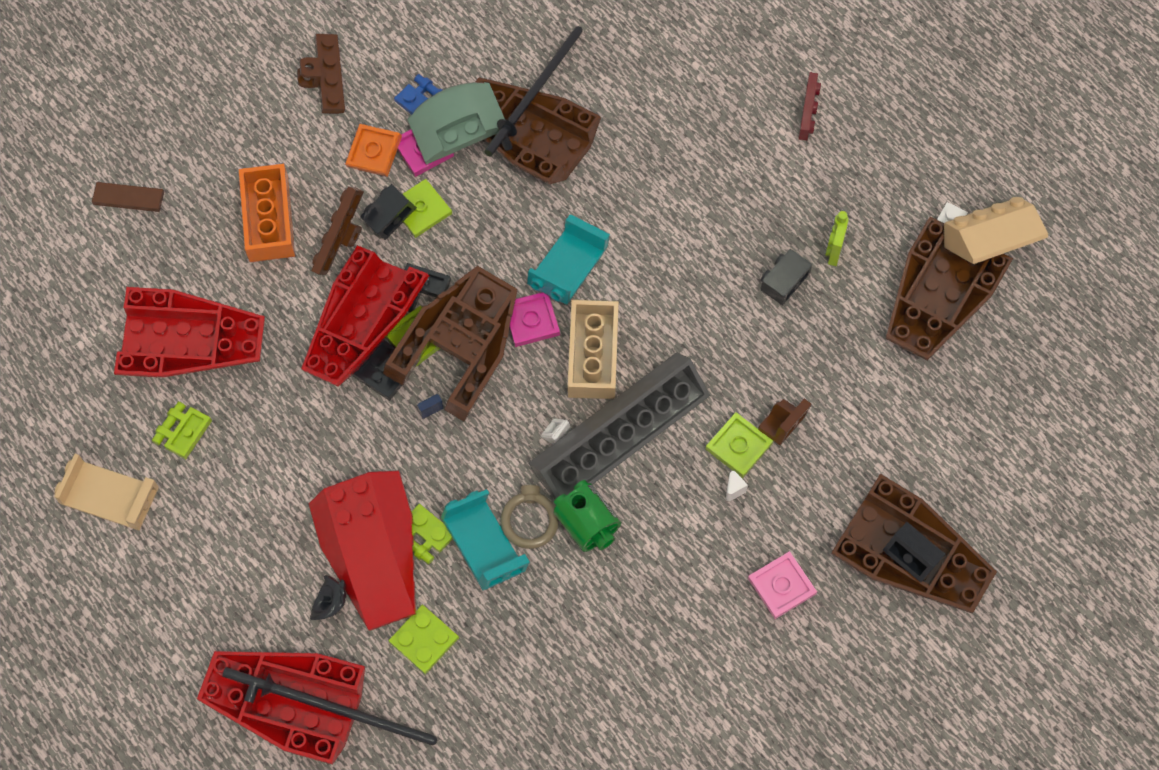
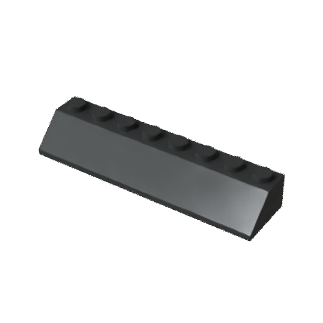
(621, 426)

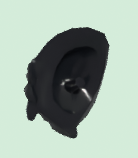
(329, 600)

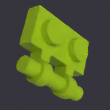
(837, 237)
(186, 434)
(431, 531)

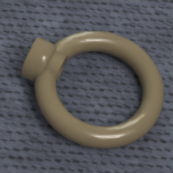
(531, 495)

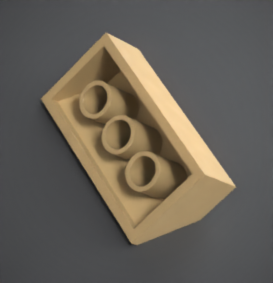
(994, 230)

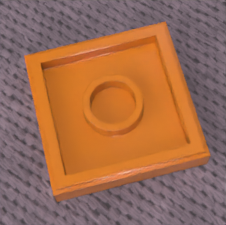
(373, 150)

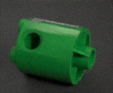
(590, 525)

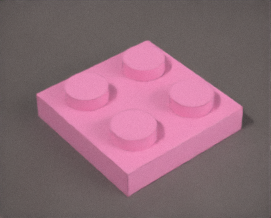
(782, 585)

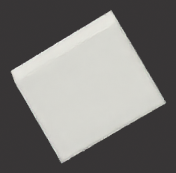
(556, 430)
(735, 487)

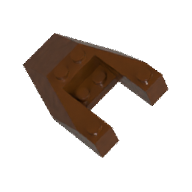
(468, 323)

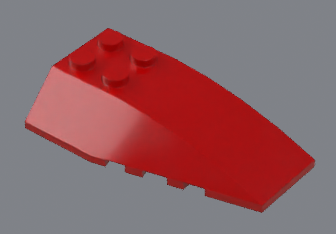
(370, 544)

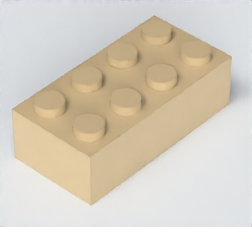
(593, 349)

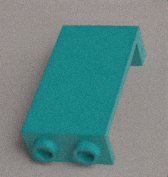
(569, 260)
(482, 540)

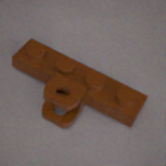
(324, 73)
(340, 232)

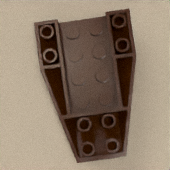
(549, 135)
(939, 292)
(955, 581)

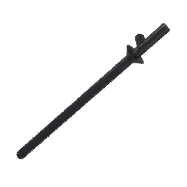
(507, 127)
(268, 686)

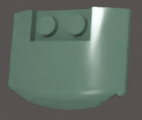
(455, 119)

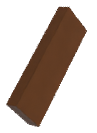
(128, 196)

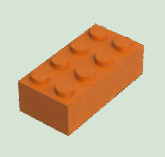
(266, 213)

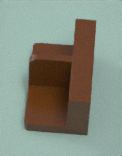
(784, 420)

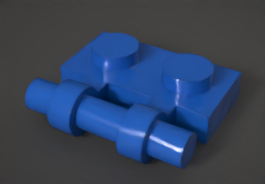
(411, 98)

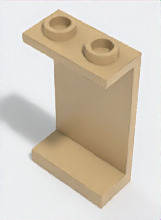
(105, 493)

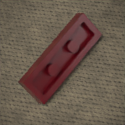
(810, 106)

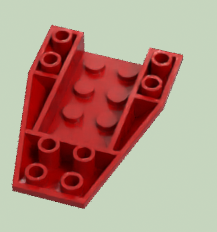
(360, 314)
(184, 334)
(280, 720)

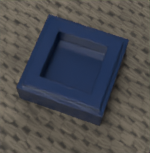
(430, 406)

